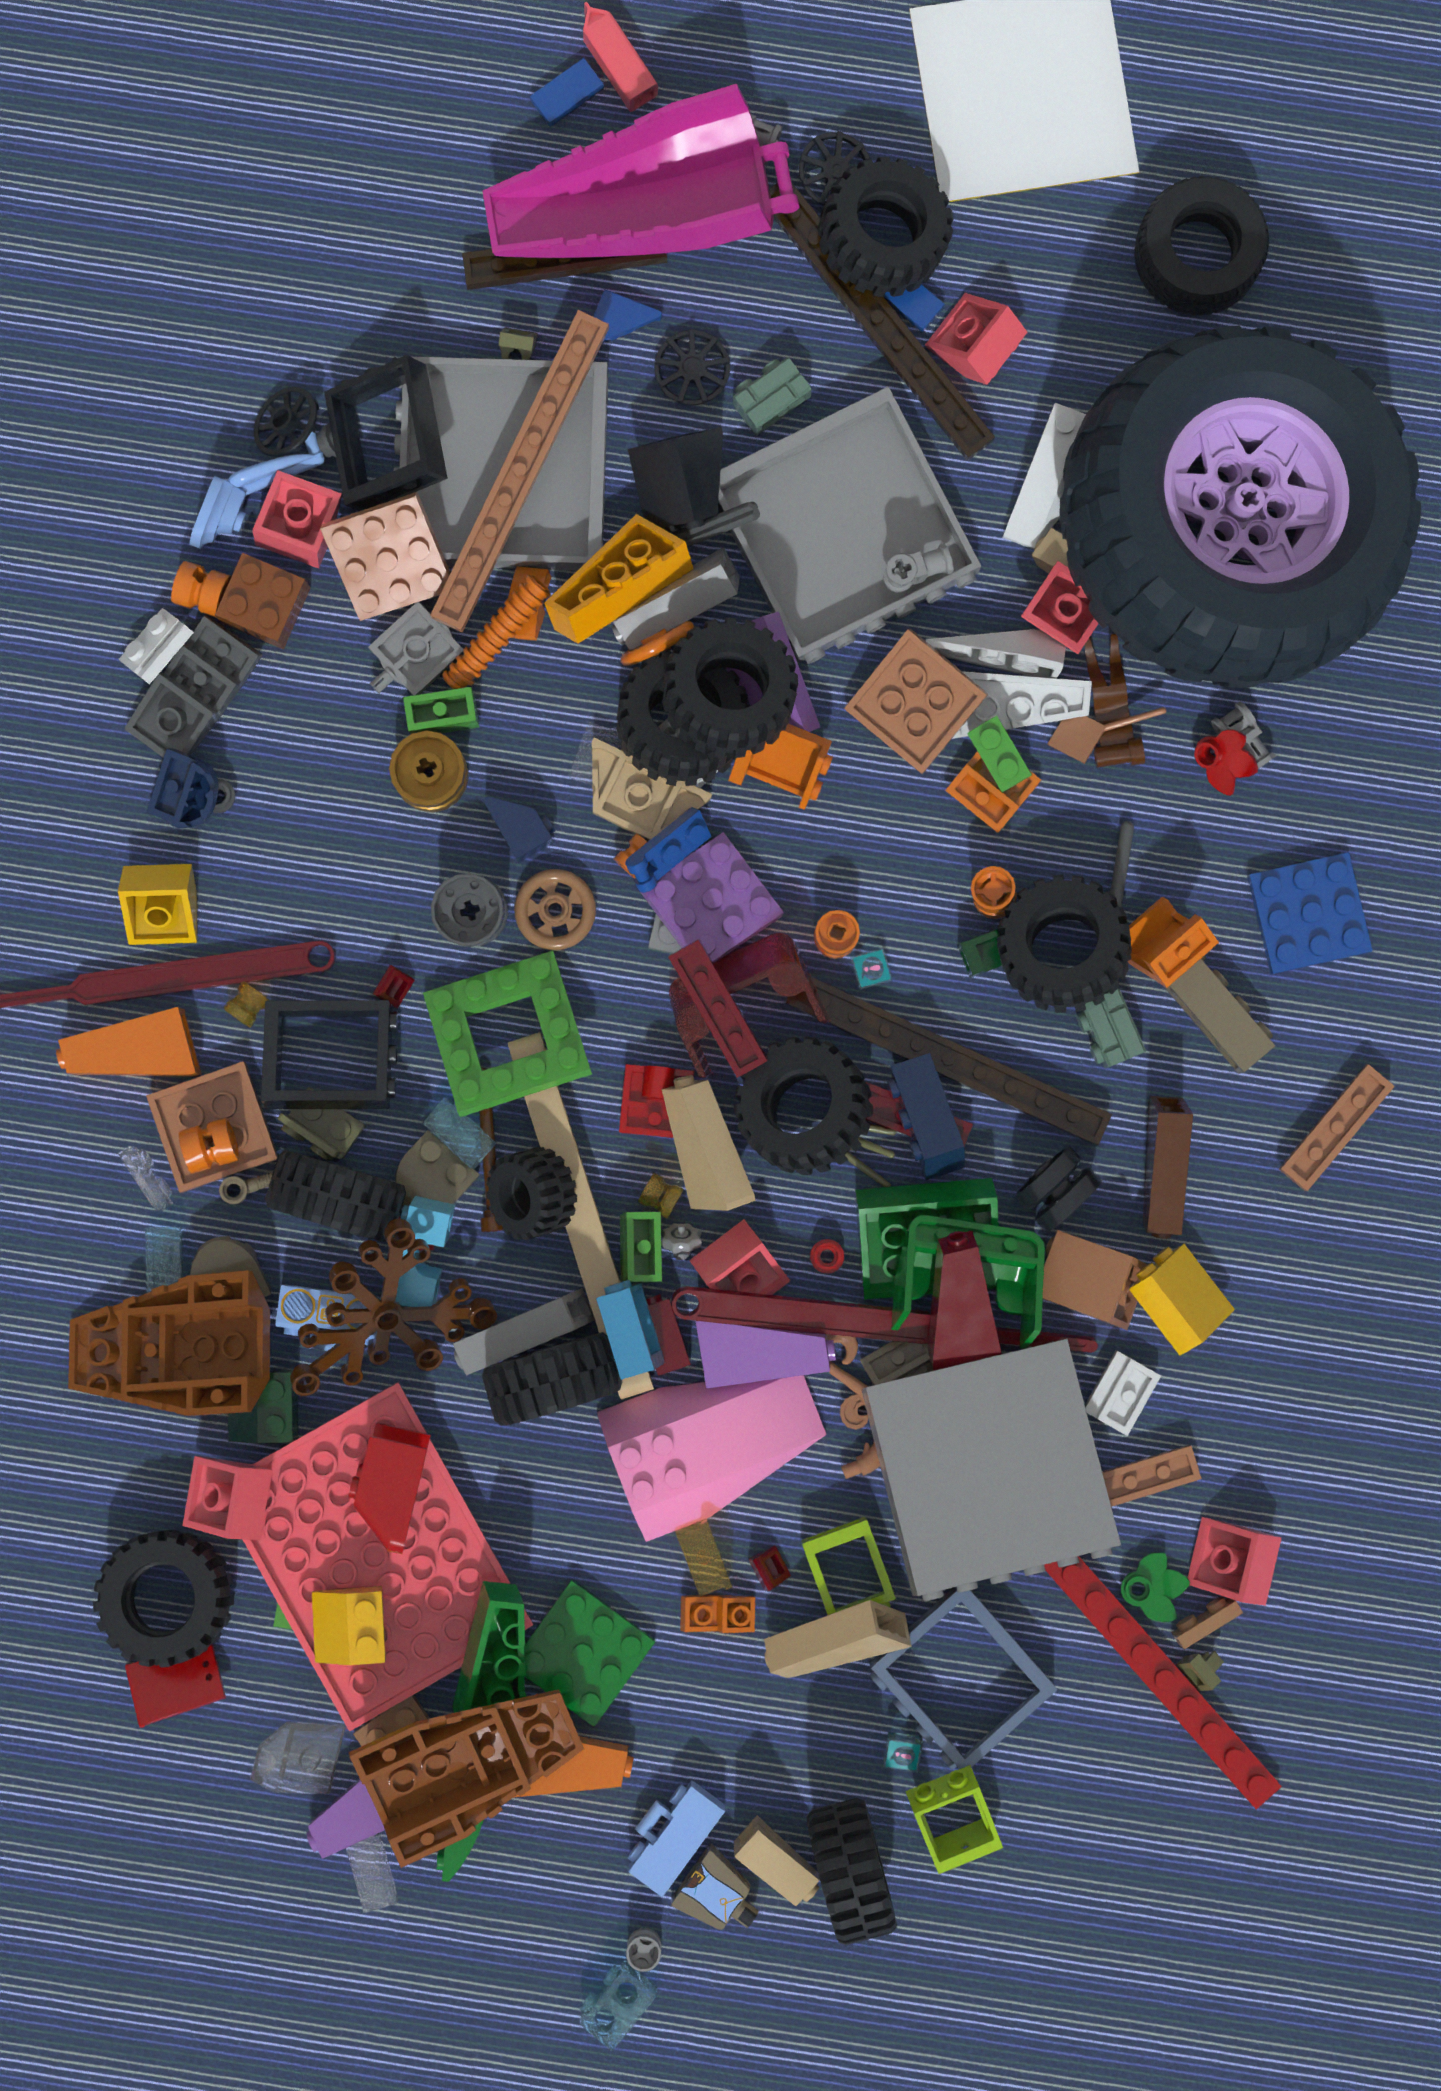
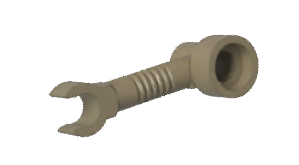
(246, 1186)

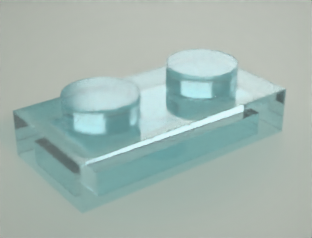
(459, 1133)
(163, 1256)

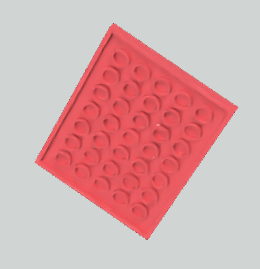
(322, 1543)

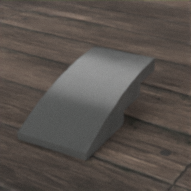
(193, 689)

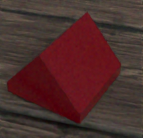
(393, 986)
(769, 1568)

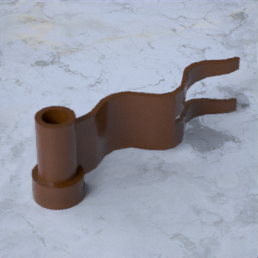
(1111, 705)

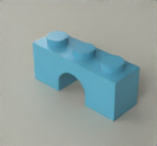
(431, 1222)

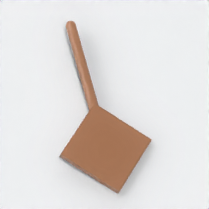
(1081, 734)

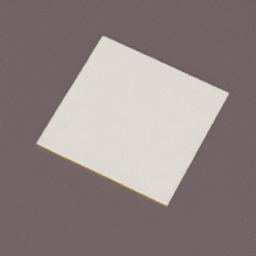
(1022, 94)

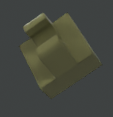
(519, 339)
(1201, 1670)

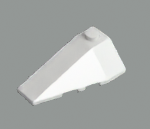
(1040, 495)
(1018, 652)

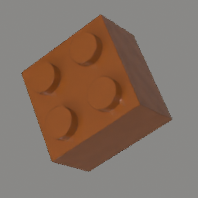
(262, 601)

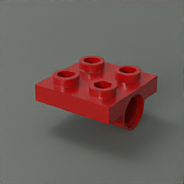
(643, 1101)

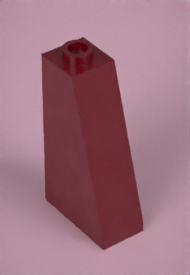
(961, 1310)

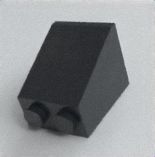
(679, 478)

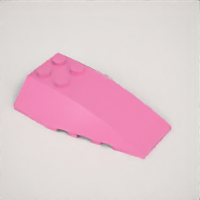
(700, 1448)

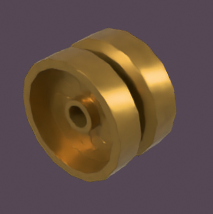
(426, 751)

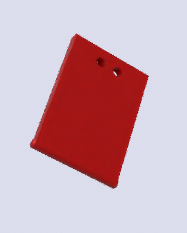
(174, 1689)

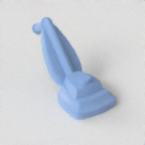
(224, 499)

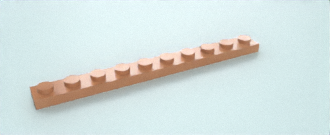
(520, 471)

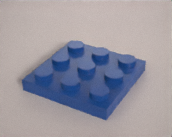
(1309, 913)

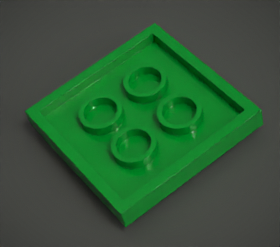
(584, 1652)

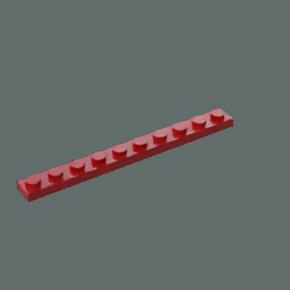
(1165, 1681)

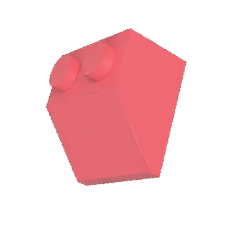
(977, 337)
(293, 518)
(1062, 610)
(739, 1263)
(227, 1498)
(1234, 1561)

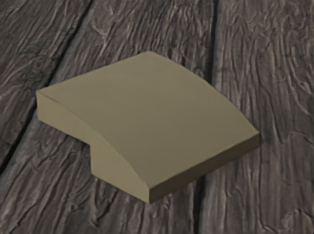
(897, 1361)

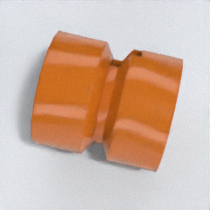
(197, 588)
(992, 891)
(836, 934)
(197, 1149)

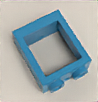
(630, 1329)

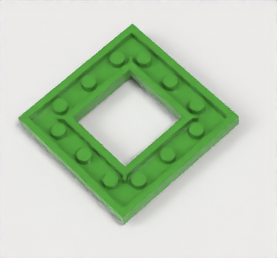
(480, 1089)

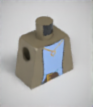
(715, 1892)

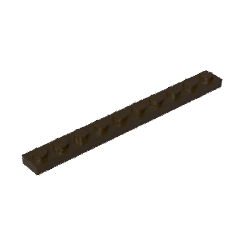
(890, 337)
(958, 1063)

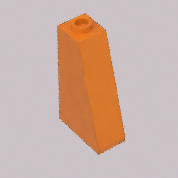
(137, 1047)
(595, 1767)

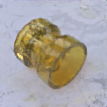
(246, 1004)
(653, 1192)

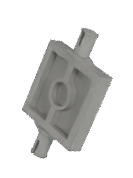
(414, 651)

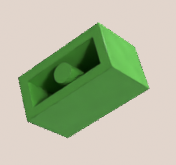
(441, 711)
(999, 754)
(640, 1247)

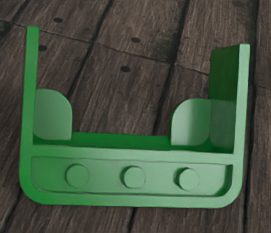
(1009, 1259)

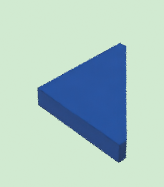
(623, 314)

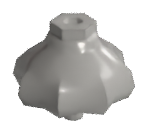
(681, 1240)

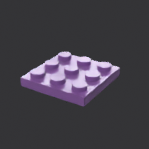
(713, 899)

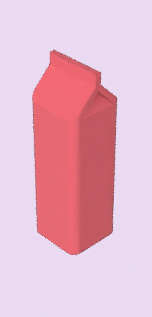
(618, 58)

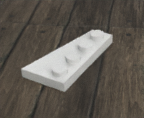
(1027, 700)

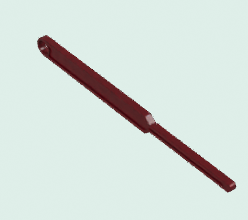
(179, 976)
(833, 1318)

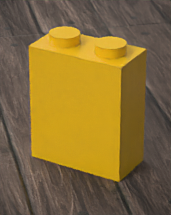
(1181, 1298)

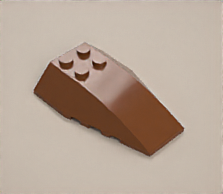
(179, 1347)
(461, 1767)

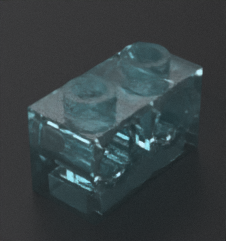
(624, 2008)

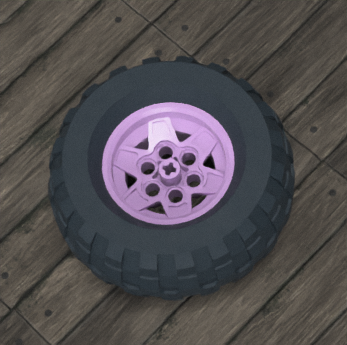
(1325, 466)

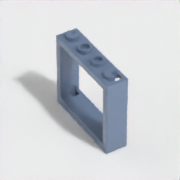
(926, 1726)

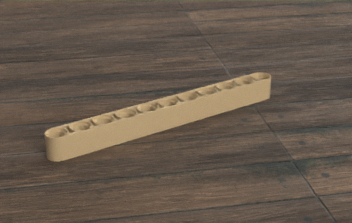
(585, 1227)

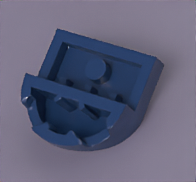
(184, 790)

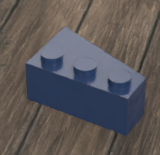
(927, 1116)

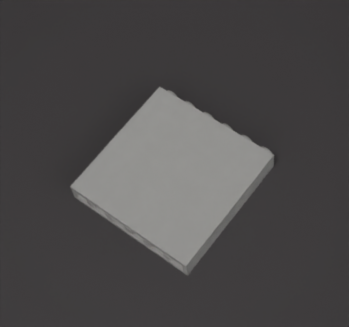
(478, 419)
(832, 518)
(990, 1469)

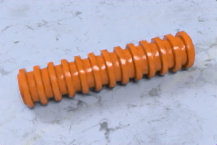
(496, 633)

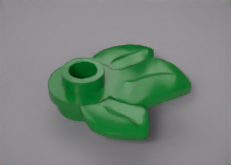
(1160, 1587)

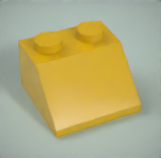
(159, 904)
(349, 1626)

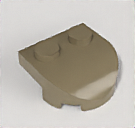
(433, 1172)
(228, 1255)

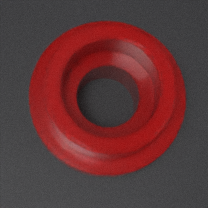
(837, 1251)

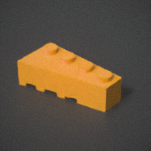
(618, 578)

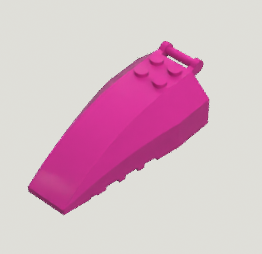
(657, 187)

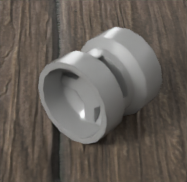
(641, 1955)

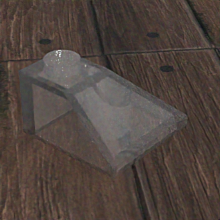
(299, 1758)

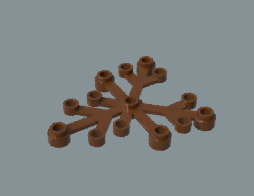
(352, 1341)

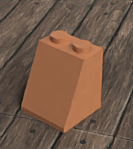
(1090, 1279)

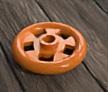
(655, 644)

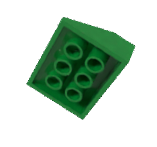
(888, 1212)

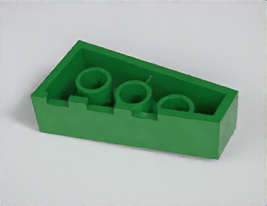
(495, 1650)

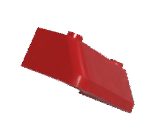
(389, 1482)

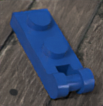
(667, 849)

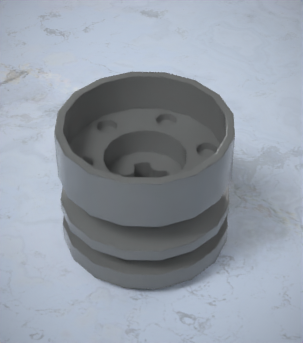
(452, 900)

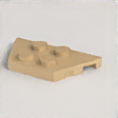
(633, 799)

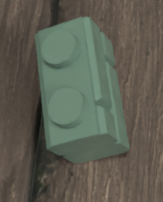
(771, 395)
(1111, 1030)

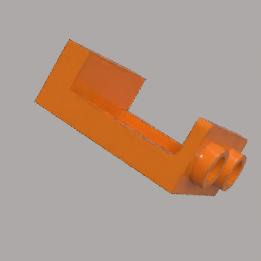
(788, 763)
(1168, 942)

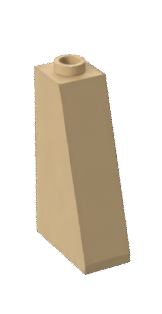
(705, 1147)
(837, 1640)

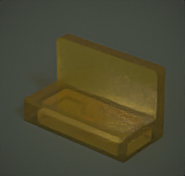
(703, 1557)

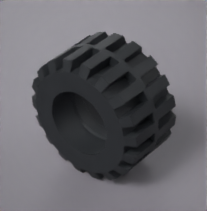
(531, 1193)

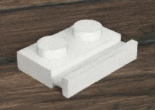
(155, 645)
(1121, 1392)

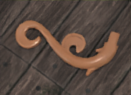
(849, 1408)

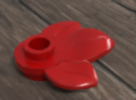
(1230, 759)

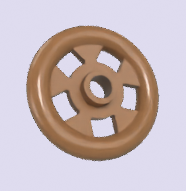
(548, 881)

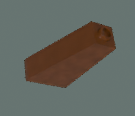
(1166, 1165)

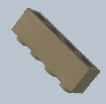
(1221, 1016)

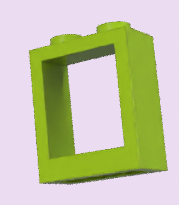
(838, 1536)
(979, 1836)

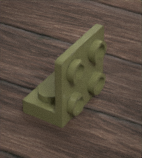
(328, 1129)

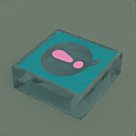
(871, 968)
(902, 1751)

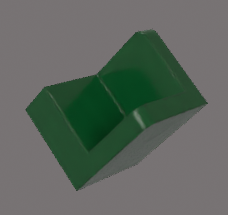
(980, 953)

